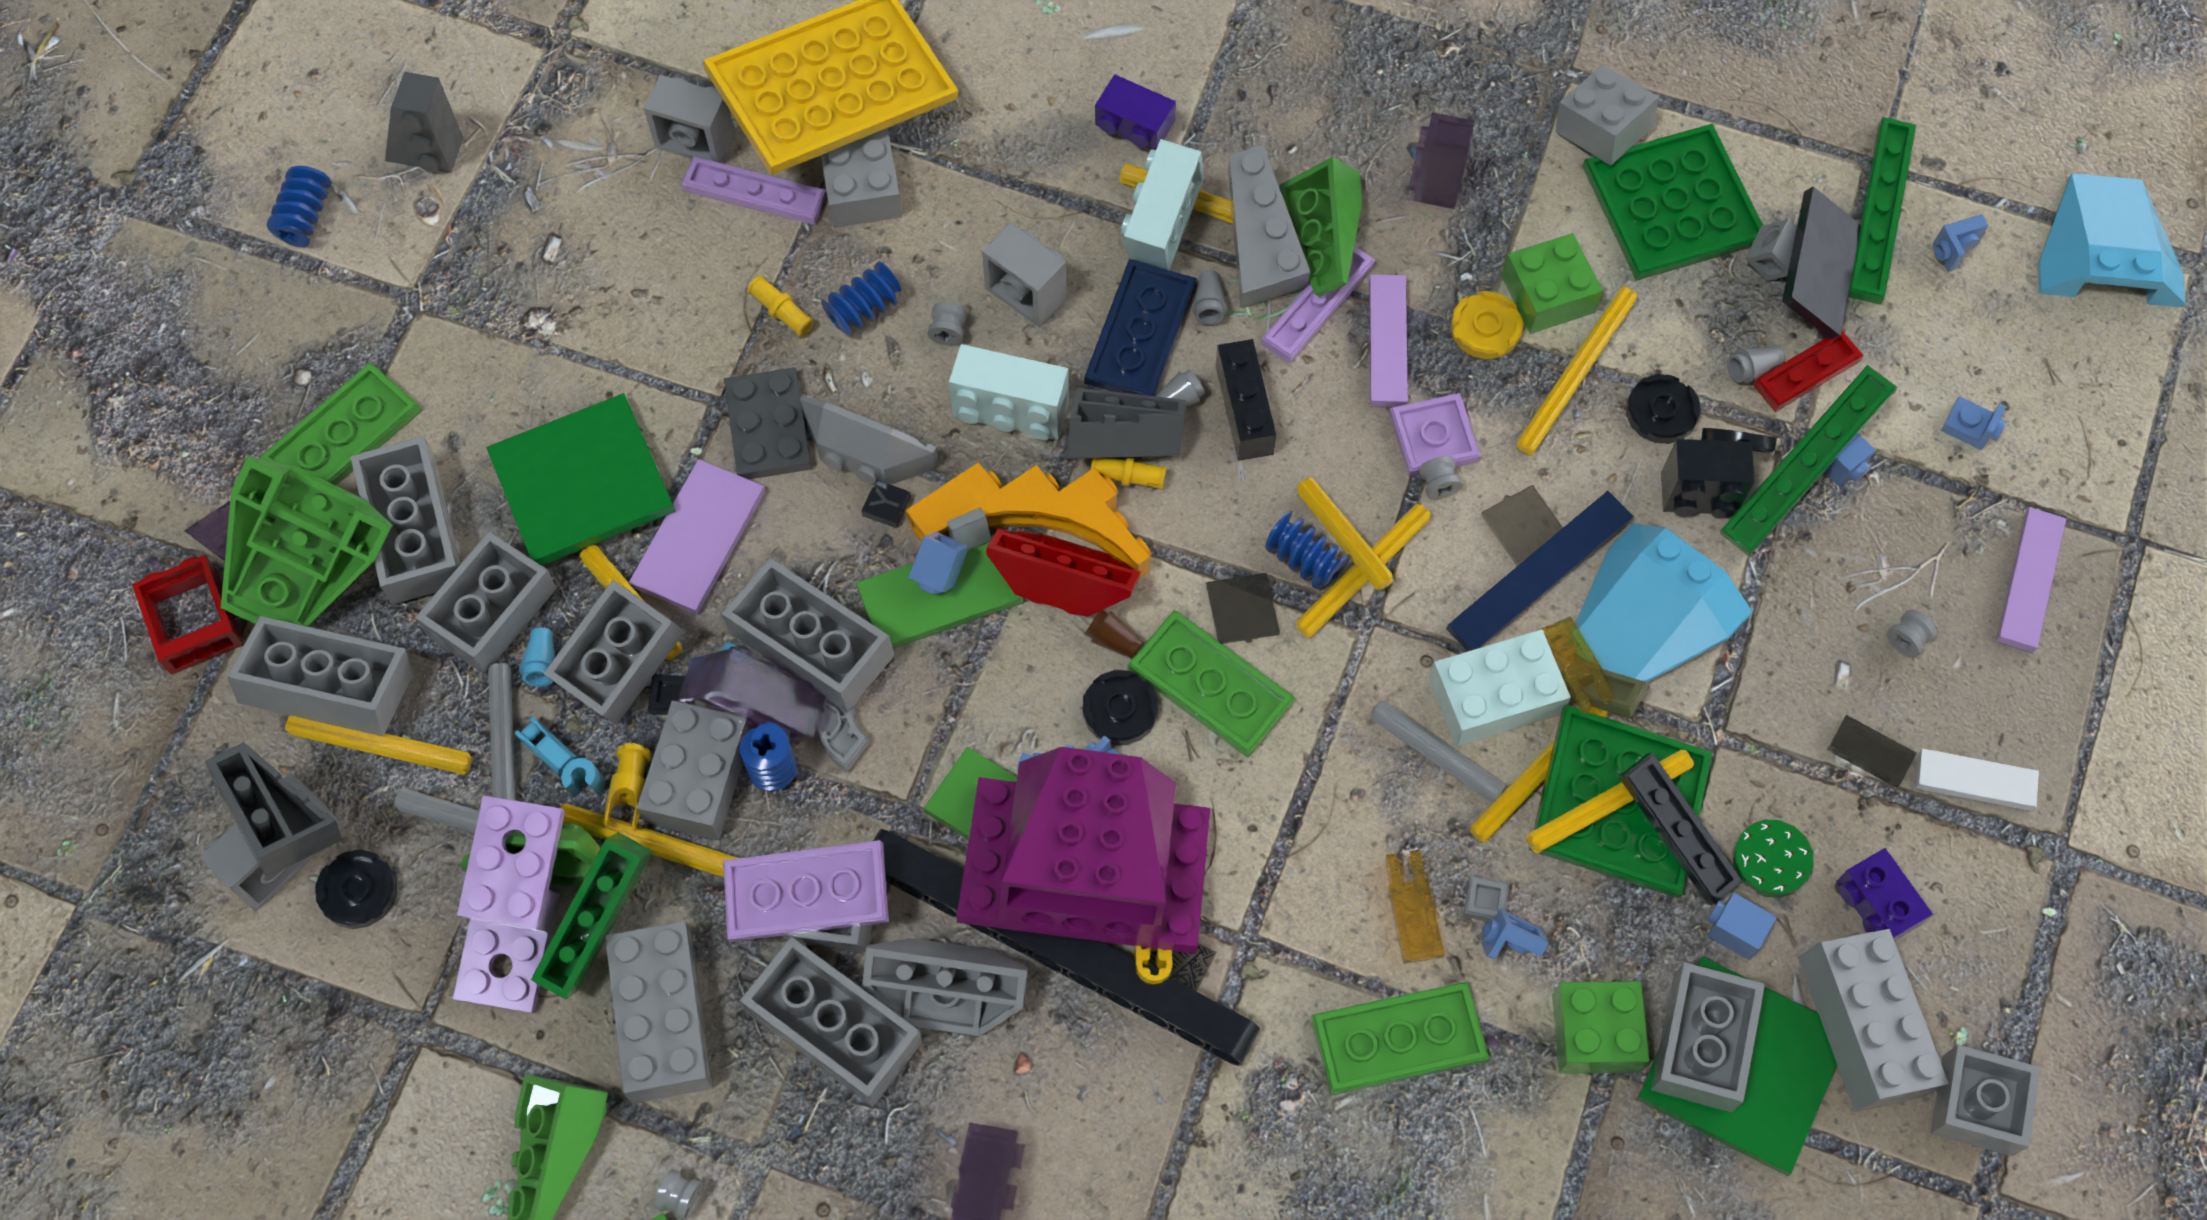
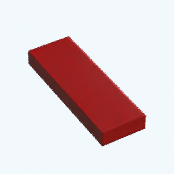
(1807, 371)

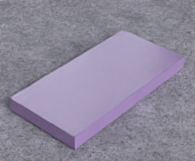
(697, 537)
(805, 891)

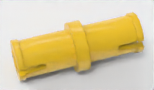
(780, 306)
(1130, 471)

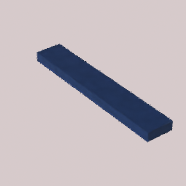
(1539, 572)

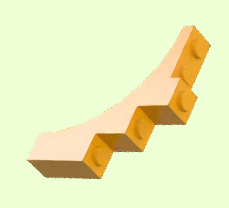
(1035, 500)

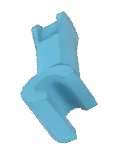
(561, 759)

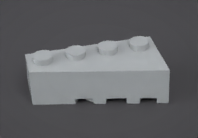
(1263, 233)

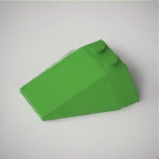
(294, 543)

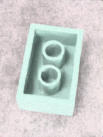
(1163, 204)
(1009, 392)
(1499, 687)

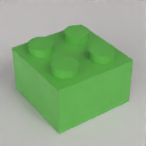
(1551, 283)
(1600, 1027)

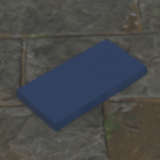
(1140, 330)

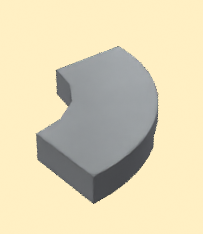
(841, 735)

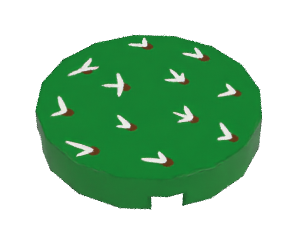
(1773, 858)

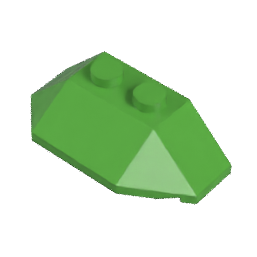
(573, 857)

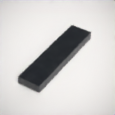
(1680, 829)

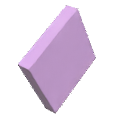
(1434, 430)

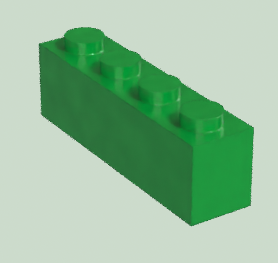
(591, 915)

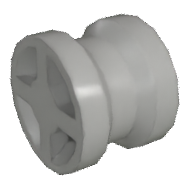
(947, 324)
(1440, 477)
(1911, 633)
(678, 1195)

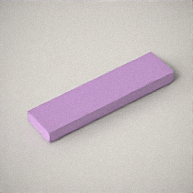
(754, 190)
(1311, 312)
(1388, 340)
(2031, 580)

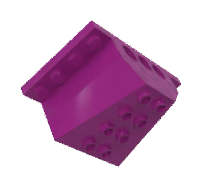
(1087, 853)

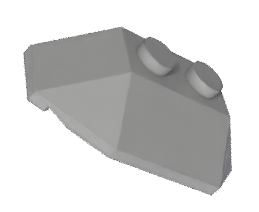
(865, 445)
(945, 984)

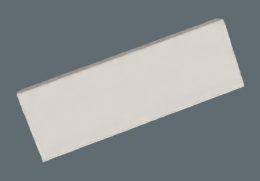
(1977, 779)

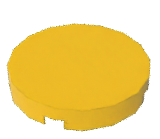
(1486, 325)

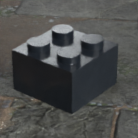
(1707, 477)

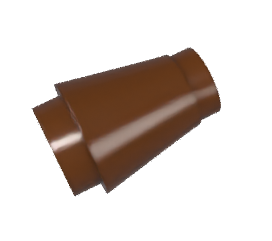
(1113, 634)

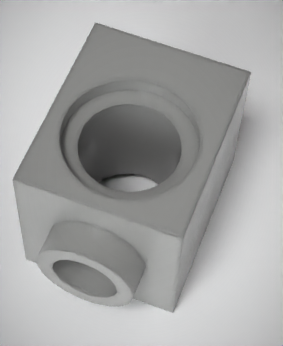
(1773, 249)

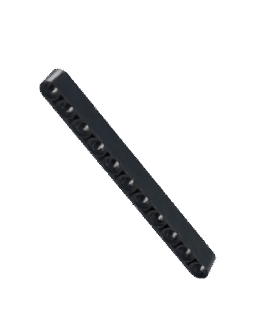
(1081, 960)

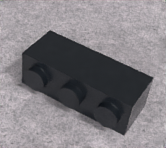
(1245, 400)

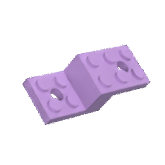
(508, 902)

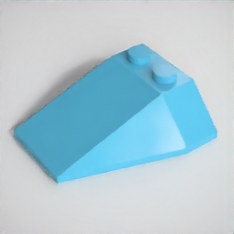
(2109, 237)
(1657, 604)

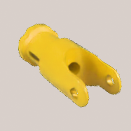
(628, 781)

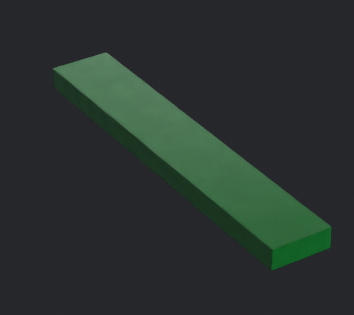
(1881, 210)
(1808, 460)

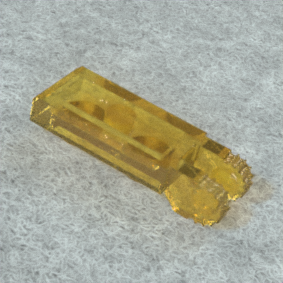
(1576, 662)
(1413, 911)

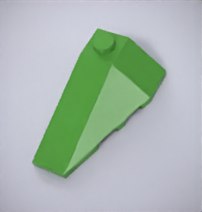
(1325, 216)
(556, 1134)

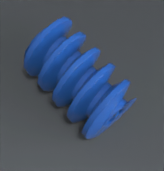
(298, 205)
(862, 297)
(1304, 552)
(768, 757)

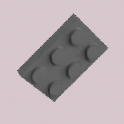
(767, 423)

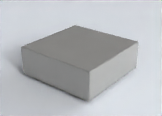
(970, 528)
(1485, 898)

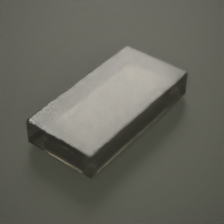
(1871, 751)

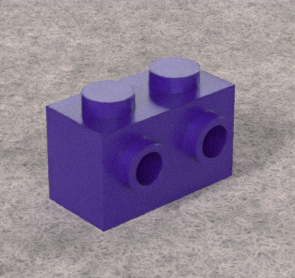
(1134, 113)
(1883, 896)

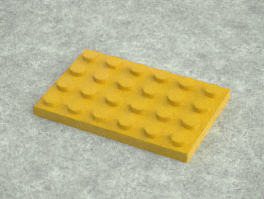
(829, 81)

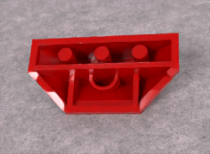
(1060, 572)

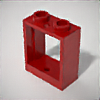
(197, 645)

